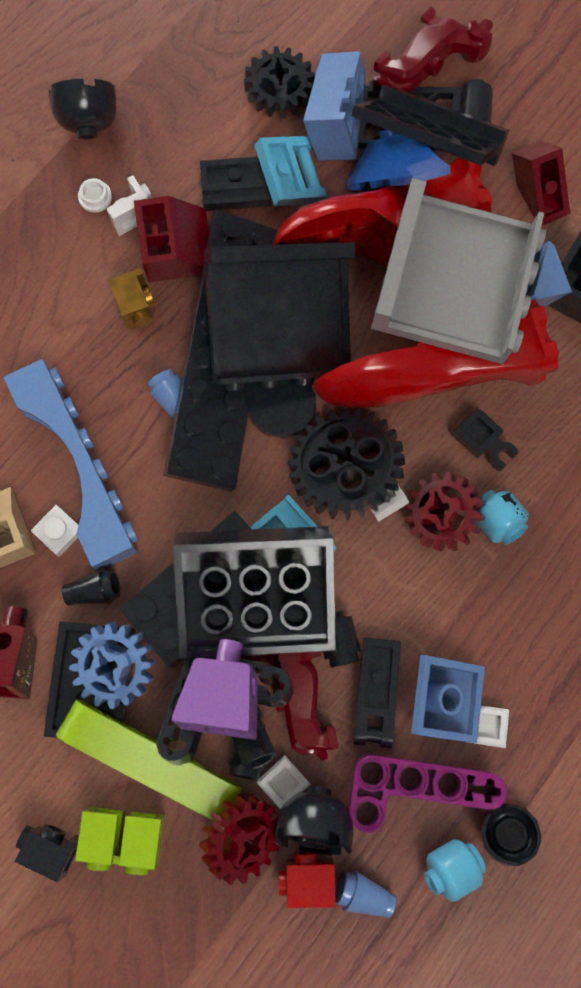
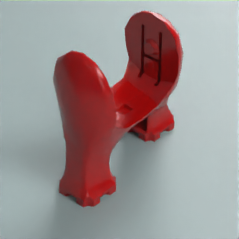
(424, 369)

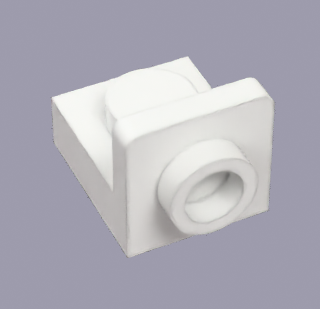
(123, 211)

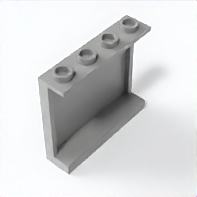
(458, 277)

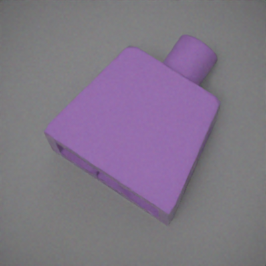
(220, 695)

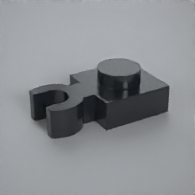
(481, 435)

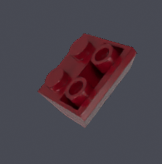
(171, 237)

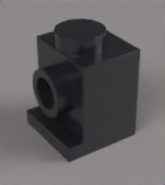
(46, 851)

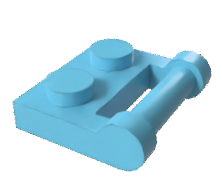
(283, 173)

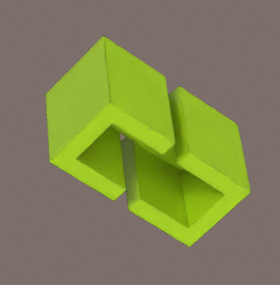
(101, 839)

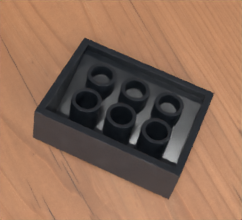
(255, 589)

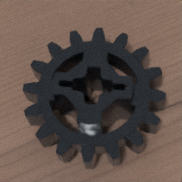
(264, 87)

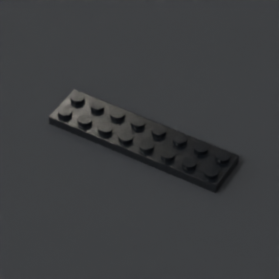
(207, 419)

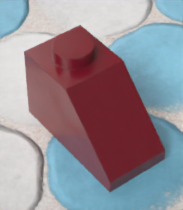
(542, 180)

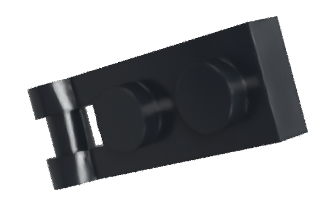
(377, 691)

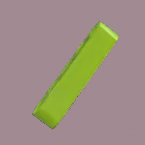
(138, 758)

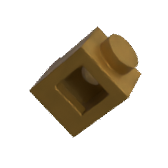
(133, 298)

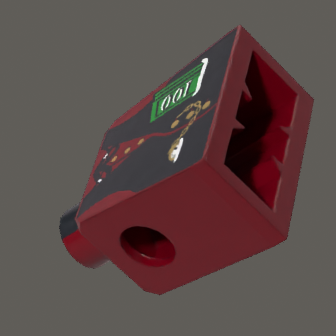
(16, 654)

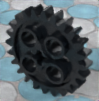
(362, 437)

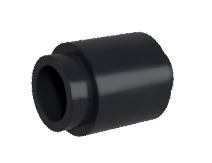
(345, 642)

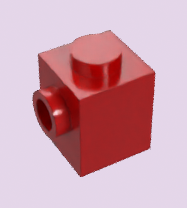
(308, 881)

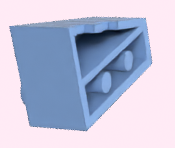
(328, 116)

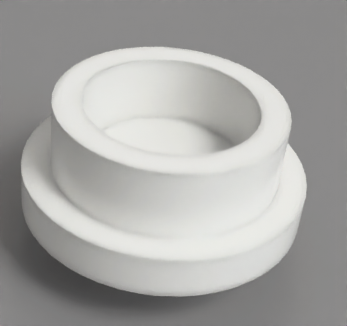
(94, 195)

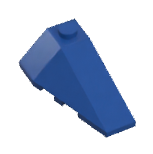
(394, 162)

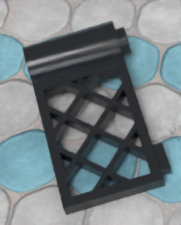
(472, 99)

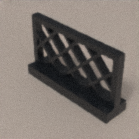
(434, 125)

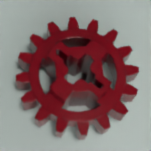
(431, 503)
(240, 839)

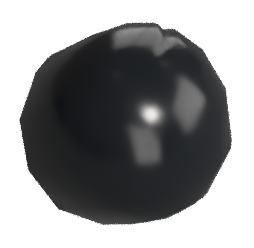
(510, 835)

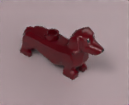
(430, 48)
(301, 709)

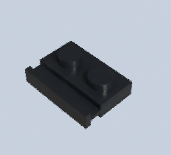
(233, 184)

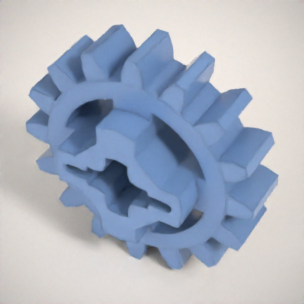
(118, 680)

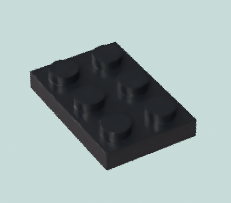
(62, 690)

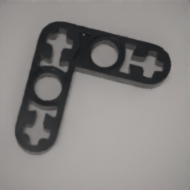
(171, 732)

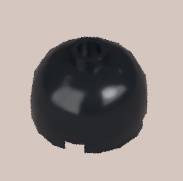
(83, 107)
(315, 822)

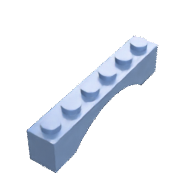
(100, 528)

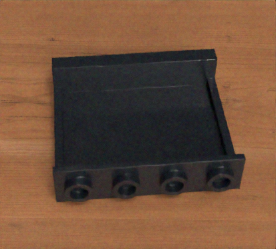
(277, 312)

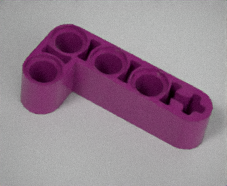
(425, 788)

